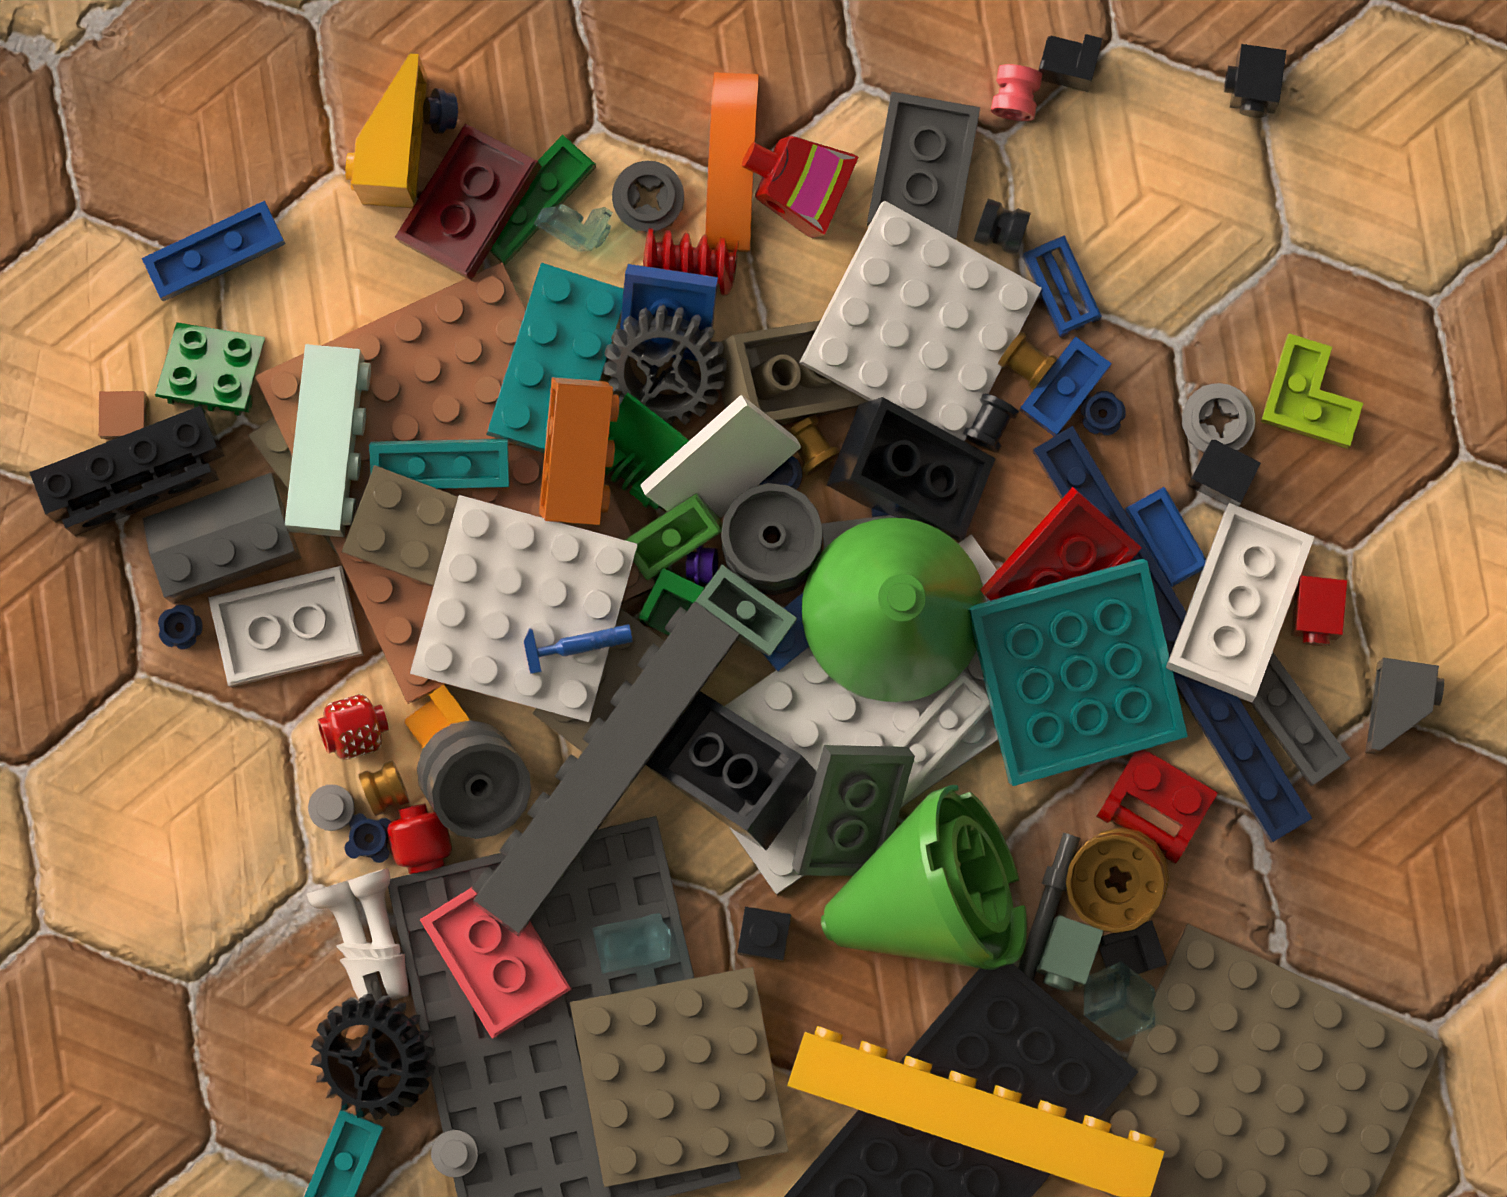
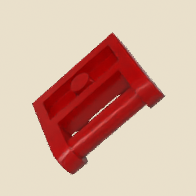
(1164, 791)

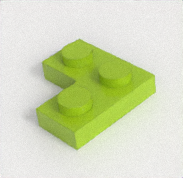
(1298, 402)

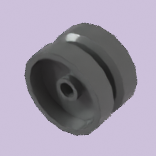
(766, 511)
(473, 779)

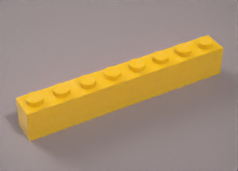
(975, 1117)

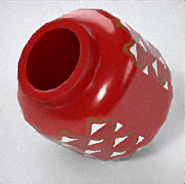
(352, 727)

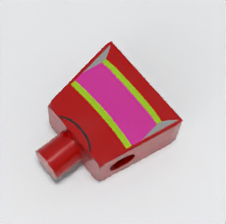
(801, 181)

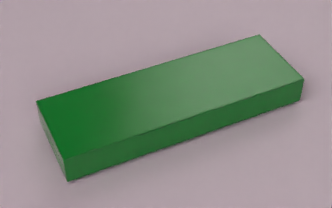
(561, 174)

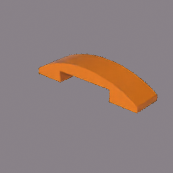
(730, 137)

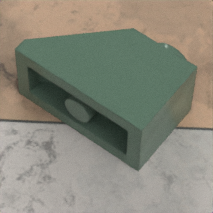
(747, 611)

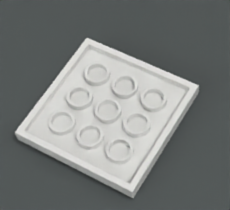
(920, 321)
(513, 575)

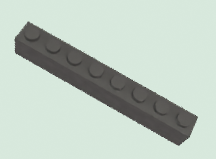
(605, 768)

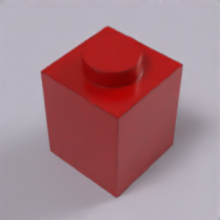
(1319, 610)

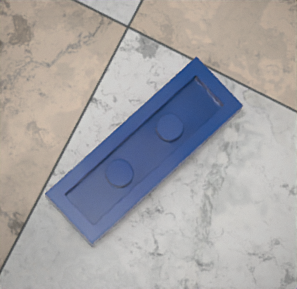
(213, 251)

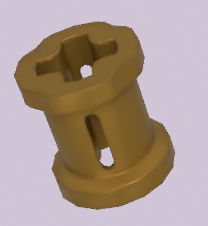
(1027, 360)
(814, 447)

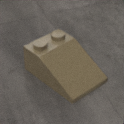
(769, 375)

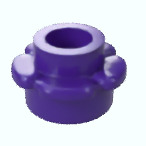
(702, 565)

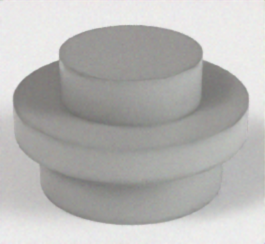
(331, 807)
(454, 1153)

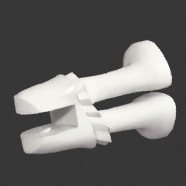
(364, 957)

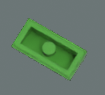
(674, 535)

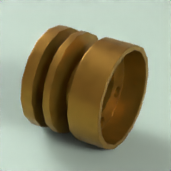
(1107, 904)

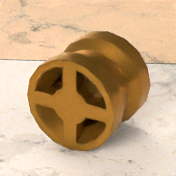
(384, 788)

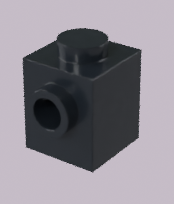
(1256, 80)

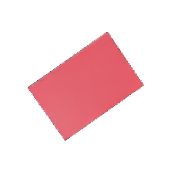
(496, 969)

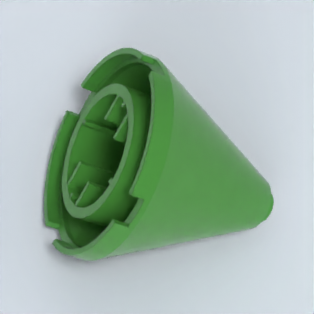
(892, 609)
(935, 890)

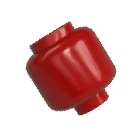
(419, 839)

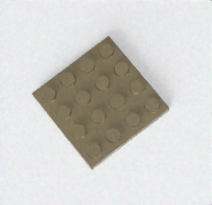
(678, 1076)

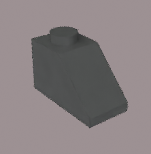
(1400, 699)

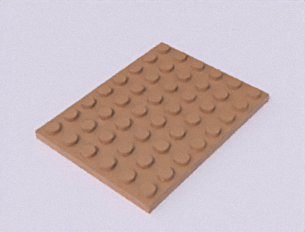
(433, 379)

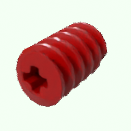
(691, 259)

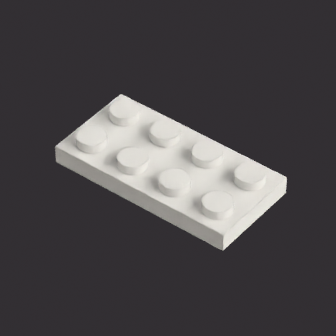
(1240, 602)

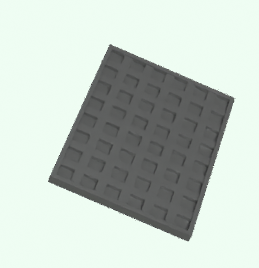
(527, 1086)

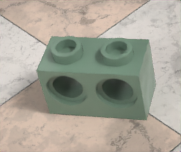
(1068, 953)

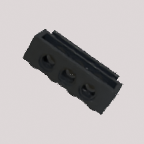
(126, 463)

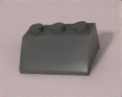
(219, 539)

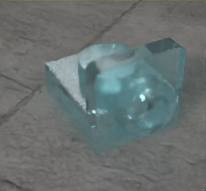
(567, 227)

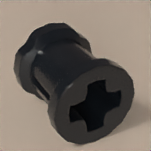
(990, 423)

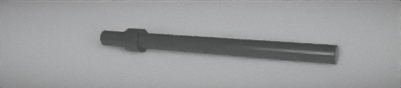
(1055, 883)

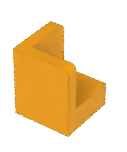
(435, 715)

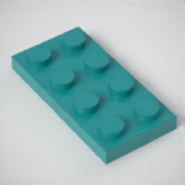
(559, 337)

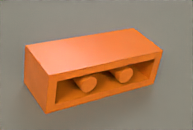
(578, 451)

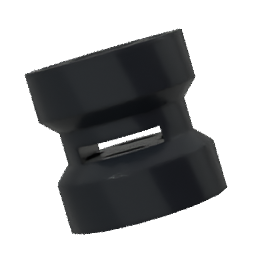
(1002, 226)

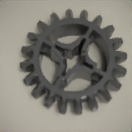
(650, 355)

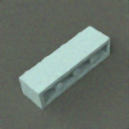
(326, 440)

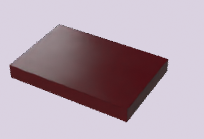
(468, 201)

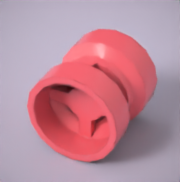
(1016, 90)

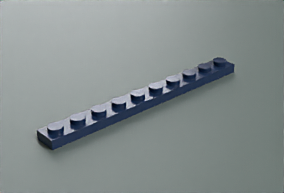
(1216, 712)

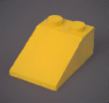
(389, 145)

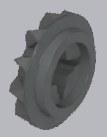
(649, 176)

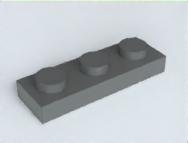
(1297, 724)

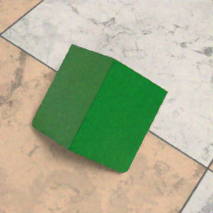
(666, 598)

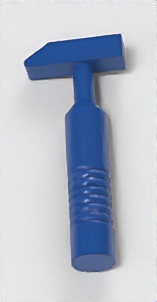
(575, 644)

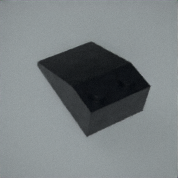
(910, 468)
(733, 770)

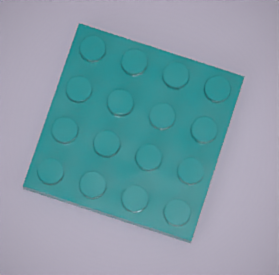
(1077, 672)

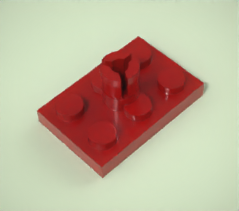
(1063, 546)

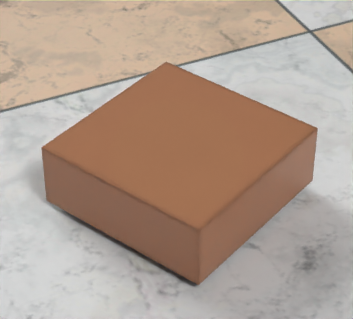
(121, 413)

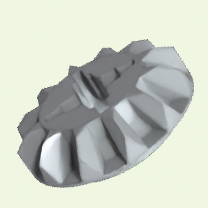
(1231, 403)

